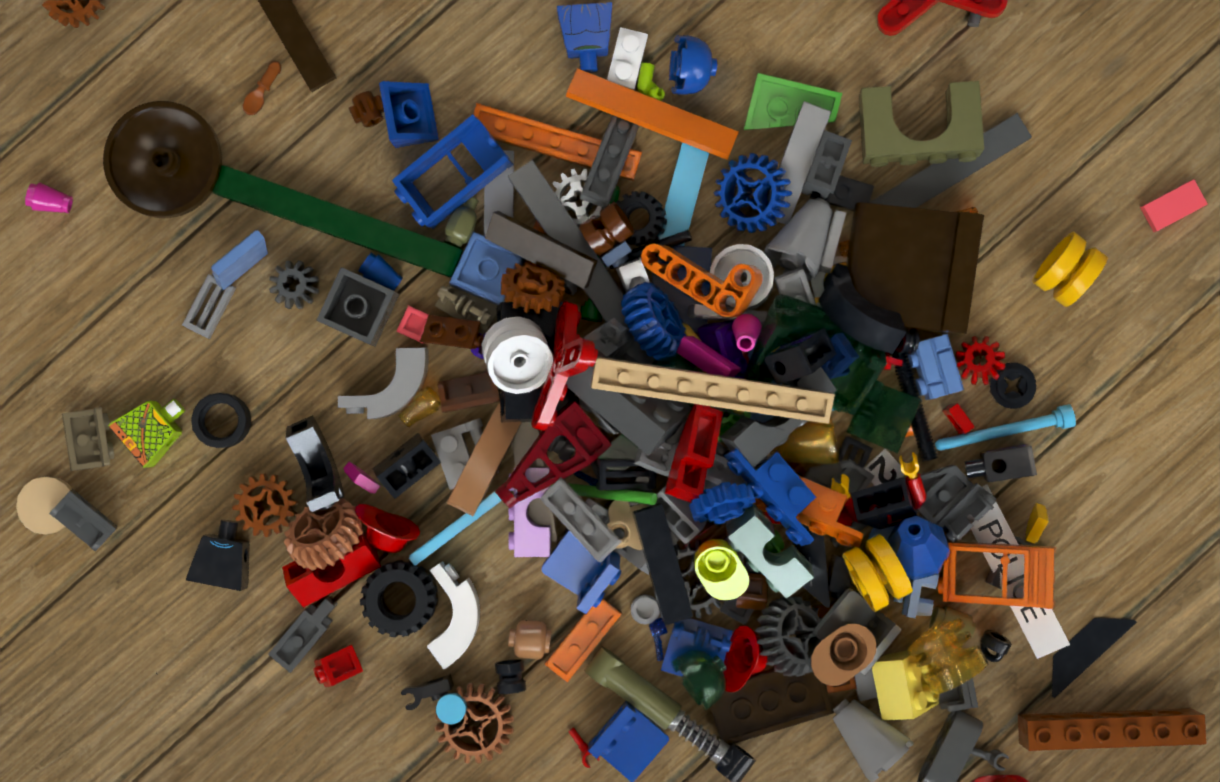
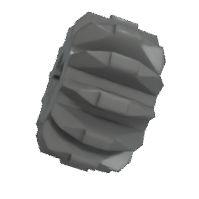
(302, 290)

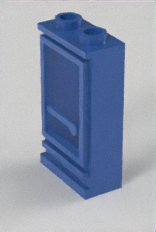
(482, 148)

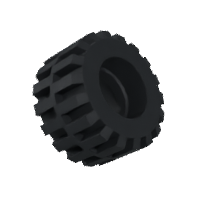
(377, 610)

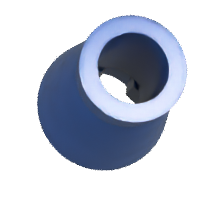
(380, 272)

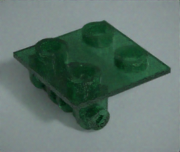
(884, 417)

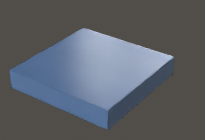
(239, 259)
(482, 268)

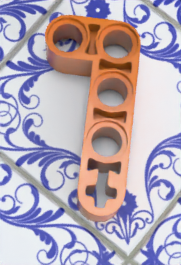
(697, 276)

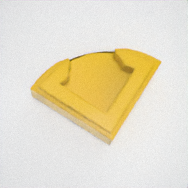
(1036, 524)

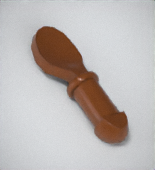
(255, 100)

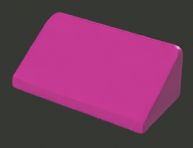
(706, 357)

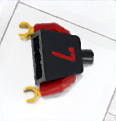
(887, 502)

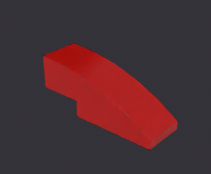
(694, 453)

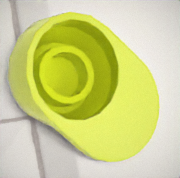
(720, 570)

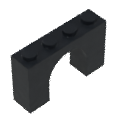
(522, 405)

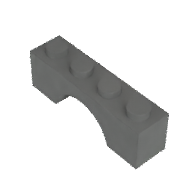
(758, 440)

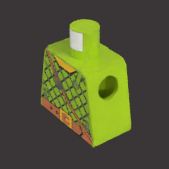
(149, 430)

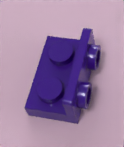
(722, 340)

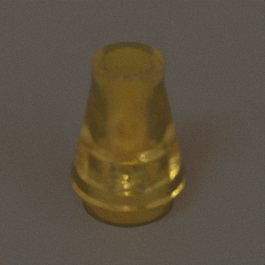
(421, 406)

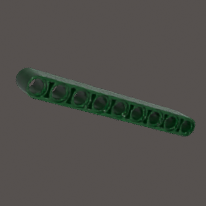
(337, 221)

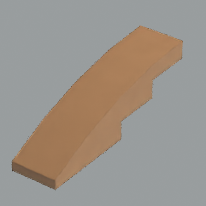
(483, 464)

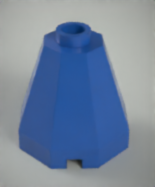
(919, 546)

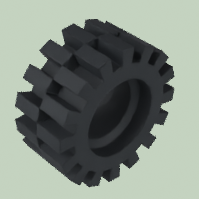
(656, 216)

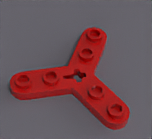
(901, 13)
(570, 357)

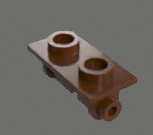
(452, 332)

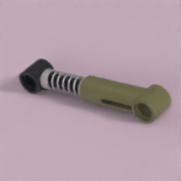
(613, 674)

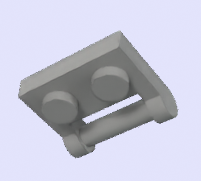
(453, 449)

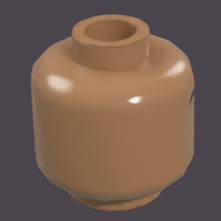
(530, 639)

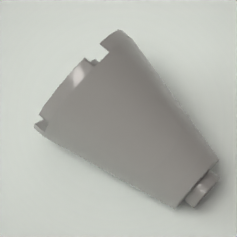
(802, 239)
(870, 738)

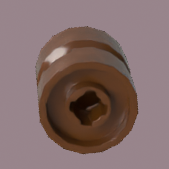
(605, 230)

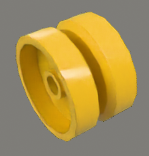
(1070, 269)
(877, 573)

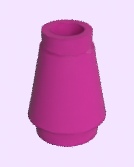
(47, 199)
(746, 331)

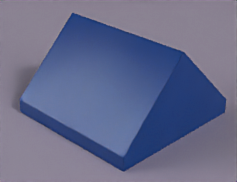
(408, 113)

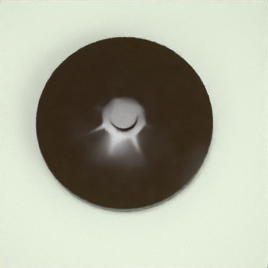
(162, 159)

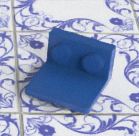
(628, 741)

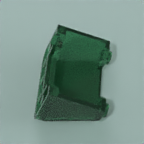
(793, 318)

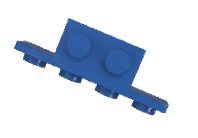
(779, 490)

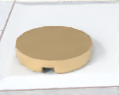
(38, 500)

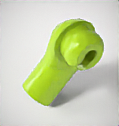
(646, 85)

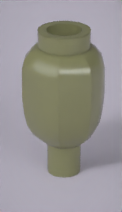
(461, 224)

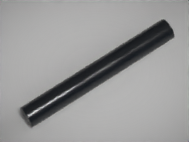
(671, 241)

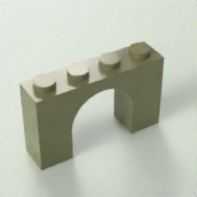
(885, 143)

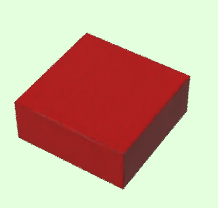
(958, 418)

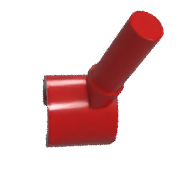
(582, 746)

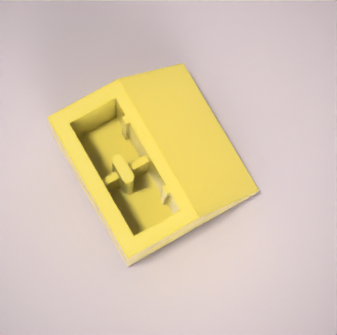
(901, 687)

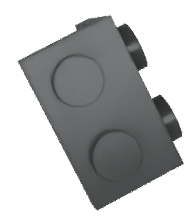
(853, 609)

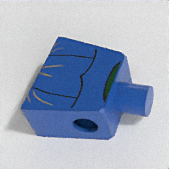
(586, 32)

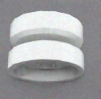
(747, 255)
(517, 355)

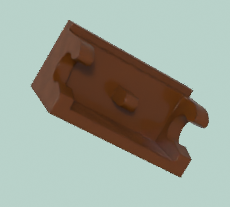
(467, 392)

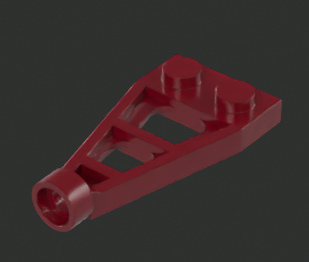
(580, 432)

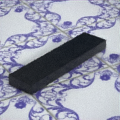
(662, 564)

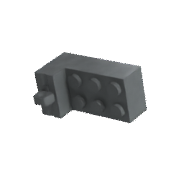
(640, 418)

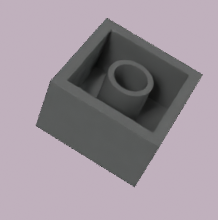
(358, 307)

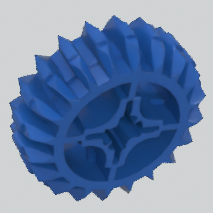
(738, 176)
(653, 320)

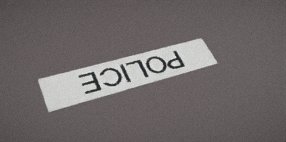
(1037, 623)

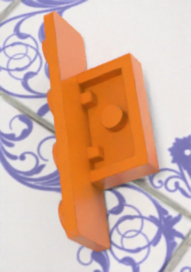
(823, 514)

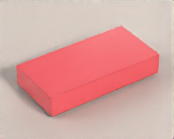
(1174, 205)

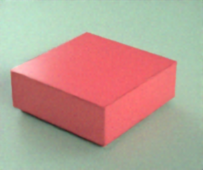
(413, 323)

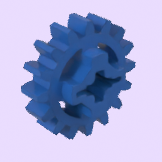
(722, 503)

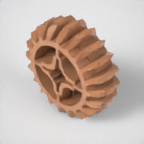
(323, 535)
(478, 735)

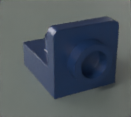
(842, 360)

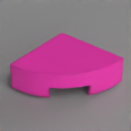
(361, 478)

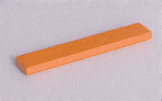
(652, 114)
(548, 139)

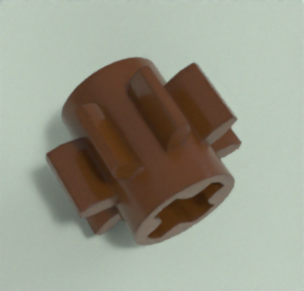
(367, 109)

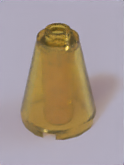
(810, 444)

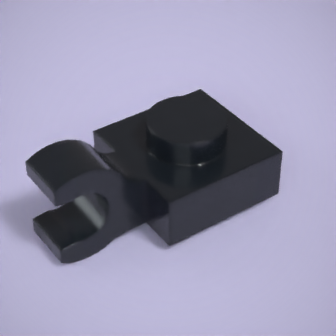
(434, 688)

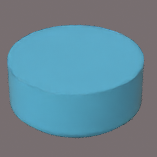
(451, 708)

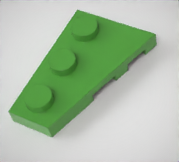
(779, 101)

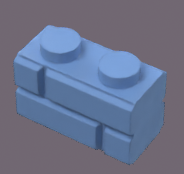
(936, 368)

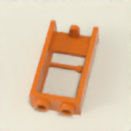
(1038, 575)

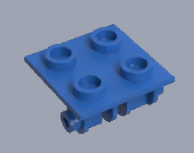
(693, 635)

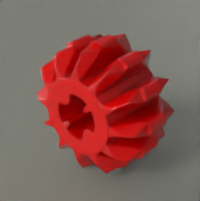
(992, 360)

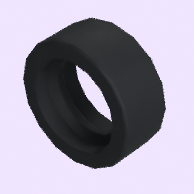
(205, 404)

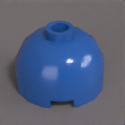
(691, 65)

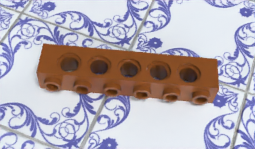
(1111, 729)

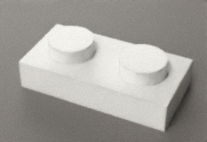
(627, 57)

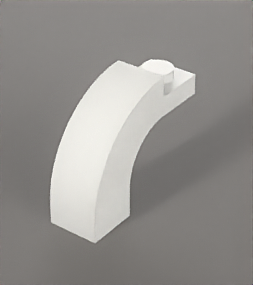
(465, 618)

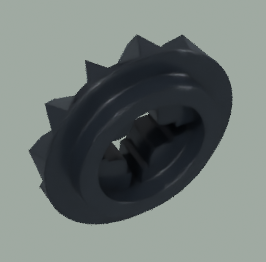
(1026, 386)

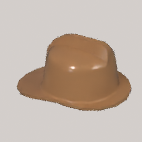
(843, 654)

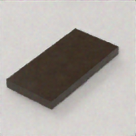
(770, 704)

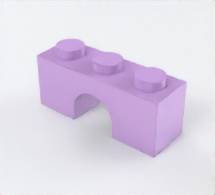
(528, 537)

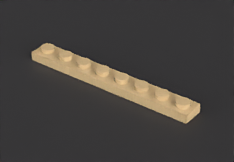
(712, 390)

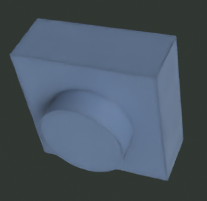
(616, 255)

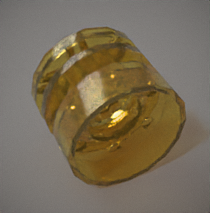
(949, 660)

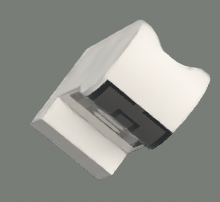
(632, 274)

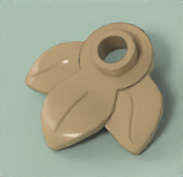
(622, 518)

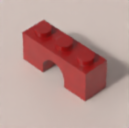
(313, 585)

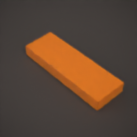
(582, 640)

